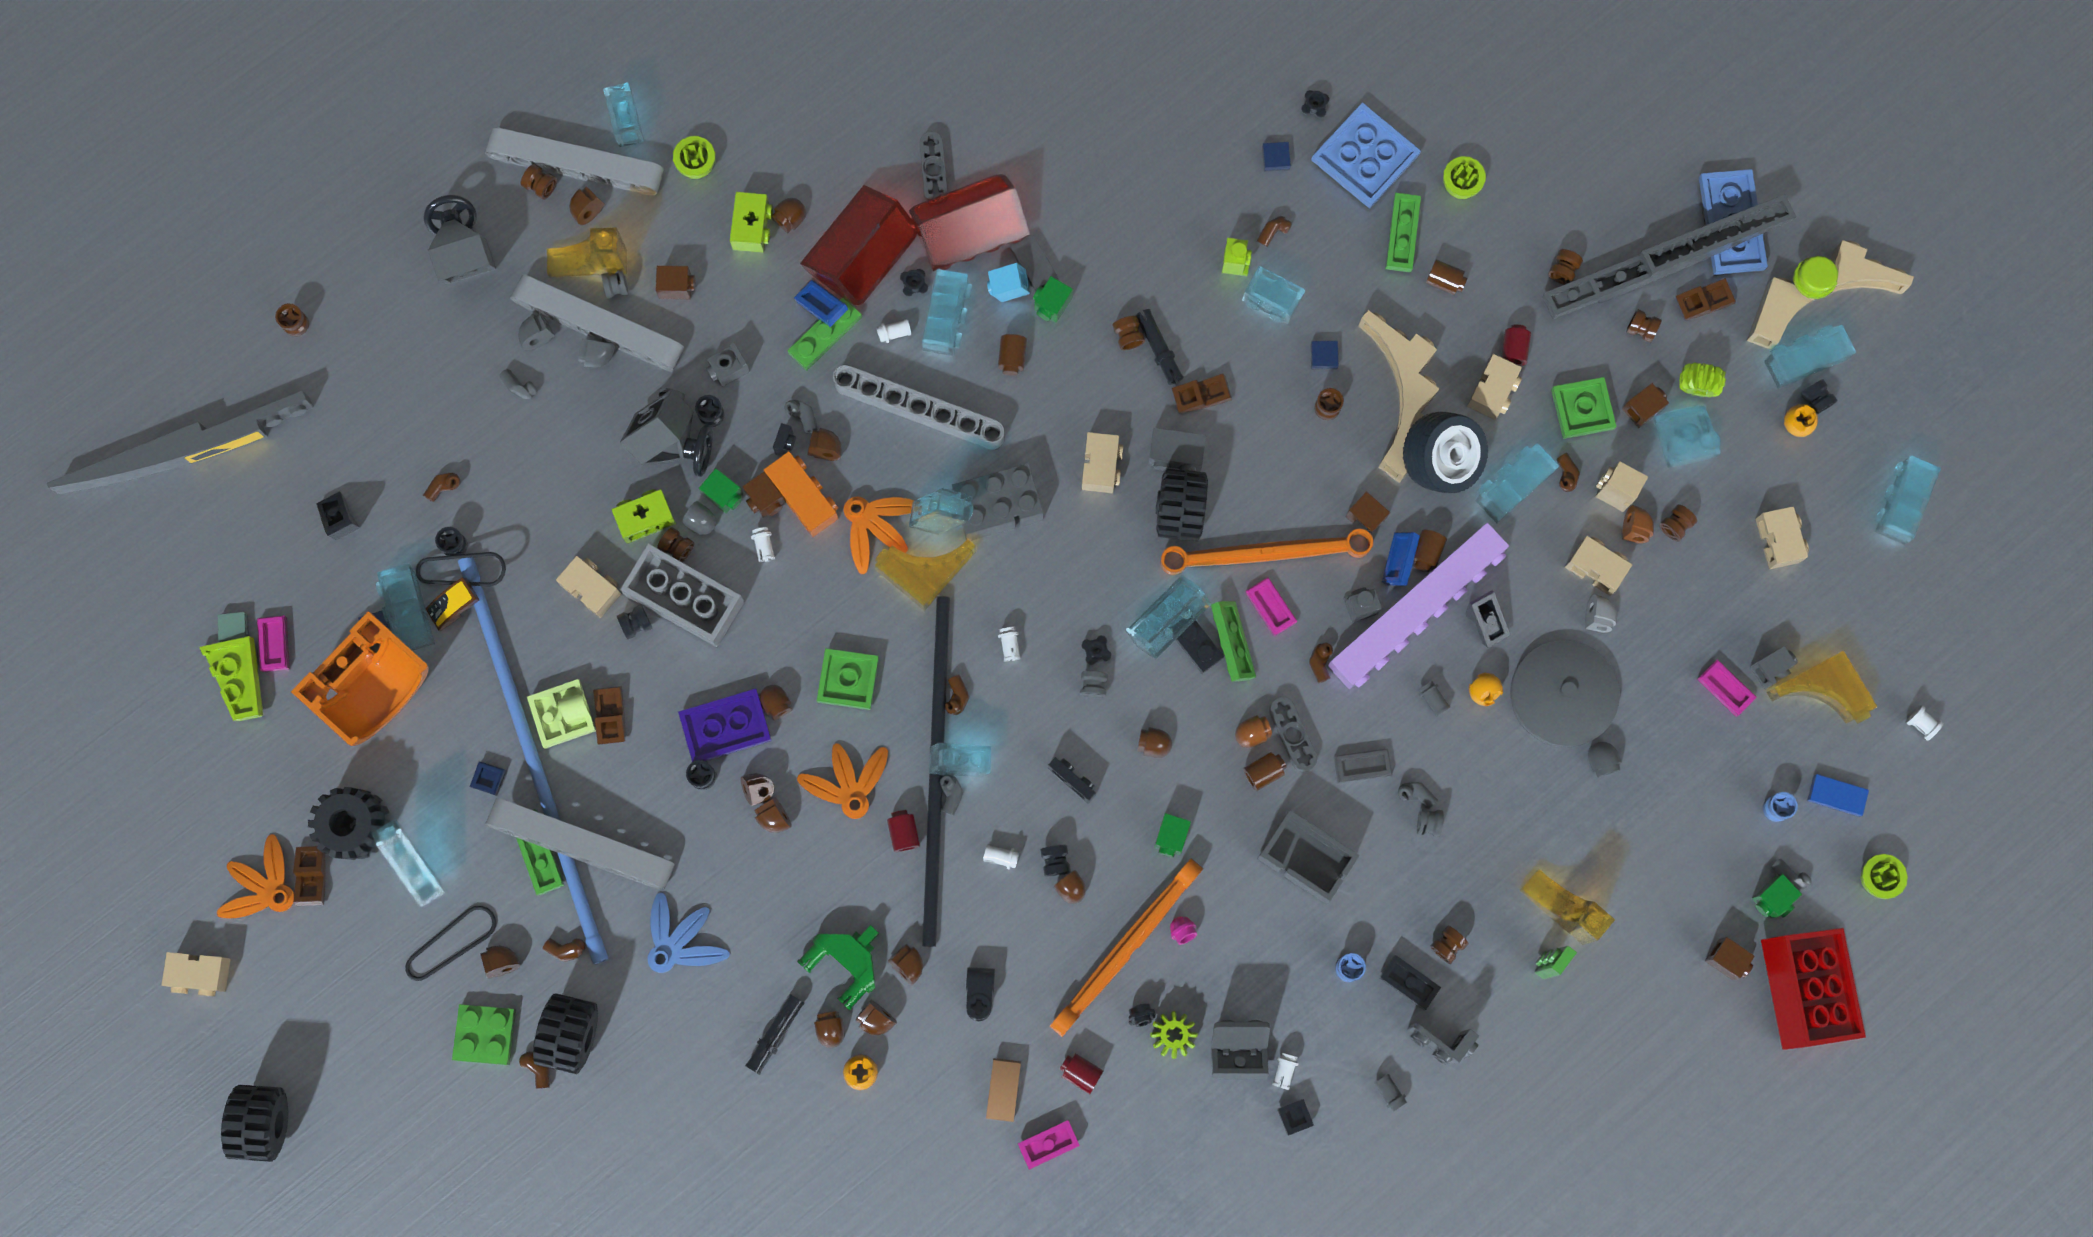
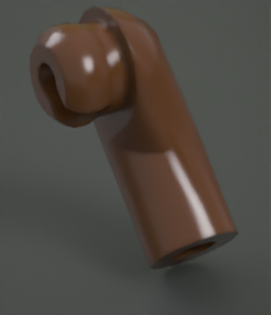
(1272, 227)
(1570, 473)
(441, 483)
(1318, 661)
(959, 698)
(564, 952)
(541, 1073)

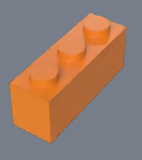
(802, 493)

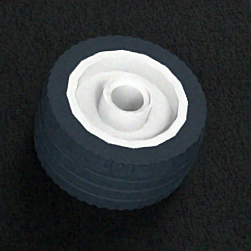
(1445, 452)

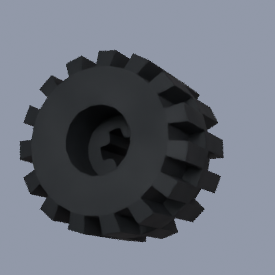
(1181, 504)
(334, 819)
(565, 1033)
(254, 1123)

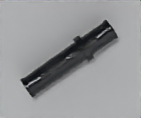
(1164, 356)
(756, 1063)

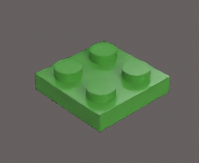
(1583, 408)
(847, 679)
(484, 1034)

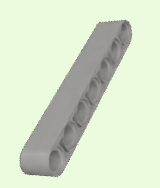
(574, 161)
(597, 322)
(909, 398)
(579, 844)

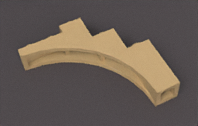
(1783, 300)
(1415, 391)

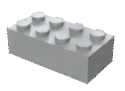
(682, 595)

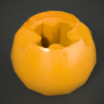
(1803, 412)
(1485, 689)
(853, 1064)

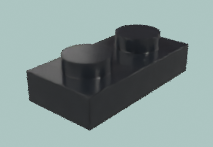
(1199, 647)
(1064, 771)
(1410, 982)

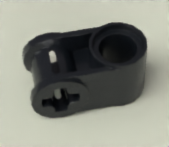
(979, 988)

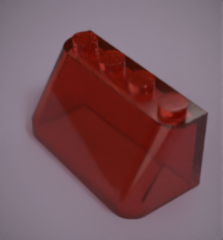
(969, 221)
(861, 245)

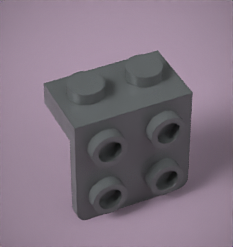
(1461, 1048)
(1240, 1050)

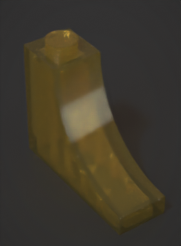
(596, 255)
(922, 577)
(1834, 684)
(1579, 917)

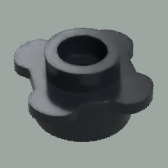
(1315, 96)
(914, 275)
(1090, 645)
(1141, 1015)

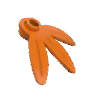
(868, 519)
(850, 789)
(265, 888)

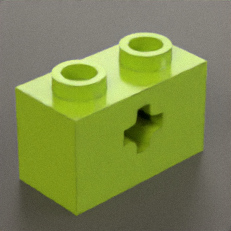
(748, 208)
(657, 515)

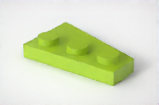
(236, 672)

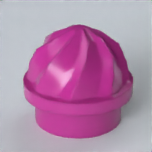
(1182, 930)

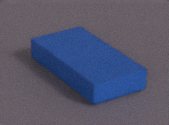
(821, 303)
(1400, 558)
(1838, 795)

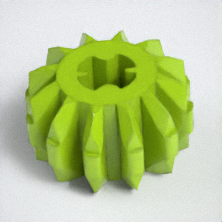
(1702, 380)
(1176, 1044)

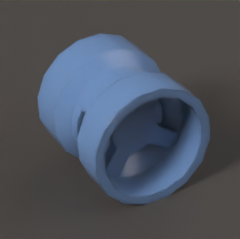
(1785, 807)
(1354, 967)

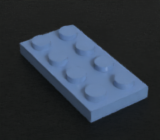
(1724, 196)

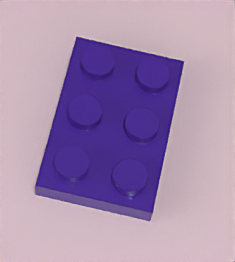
(725, 726)

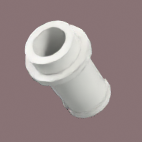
(893, 330)
(763, 544)
(1009, 643)
(1001, 856)
(1285, 1068)

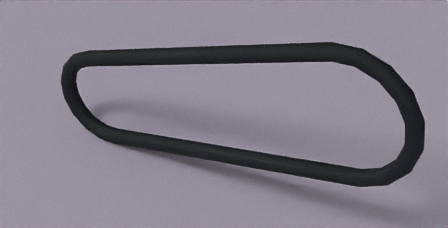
(458, 557)
(441, 934)

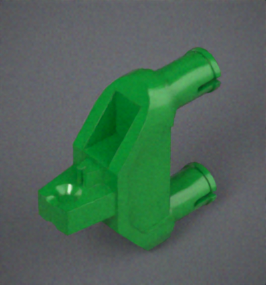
(852, 953)

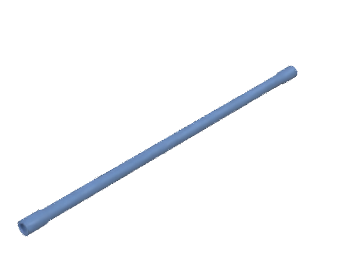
(593, 938)

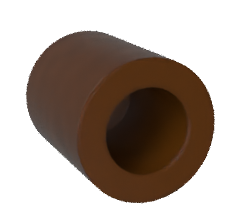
(1446, 277)
(1012, 354)
(1429, 550)
(1265, 770)

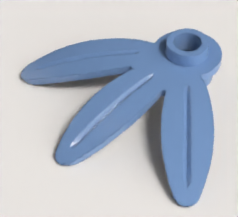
(684, 933)

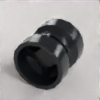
(1816, 391)
(709, 405)
(447, 538)
(634, 622)
(697, 772)
(1055, 867)

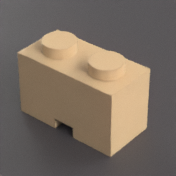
(1492, 394)
(1101, 472)
(1620, 486)
(1783, 537)
(1599, 564)
(596, 592)
(186, 973)

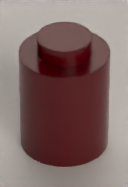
(1516, 344)
(903, 831)
(1081, 1072)

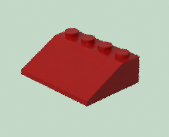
(1813, 988)

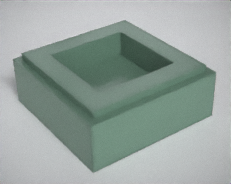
(232, 626)

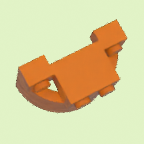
(368, 683)

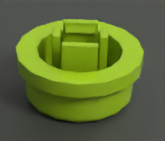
(694, 157)
(1464, 177)
(1816, 277)
(1884, 876)

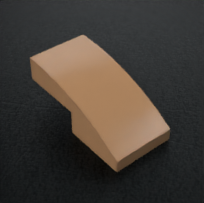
(1003, 1089)

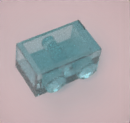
(623, 114)
(1273, 295)
(960, 760)

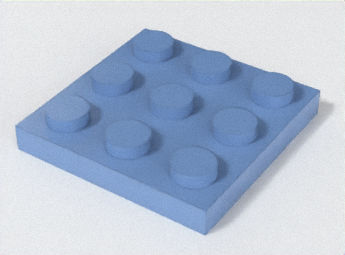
(1366, 155)

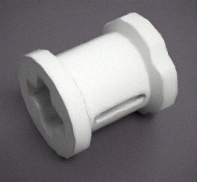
(1924, 722)

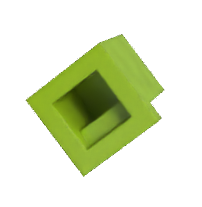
(1236, 257)

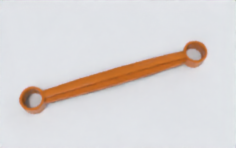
(1266, 551)
(1125, 947)

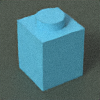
(1008, 282)

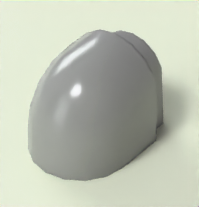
(1600, 614)

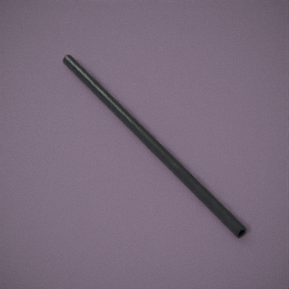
(935, 788)

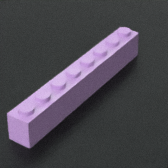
(1418, 606)

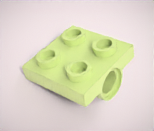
(561, 713)

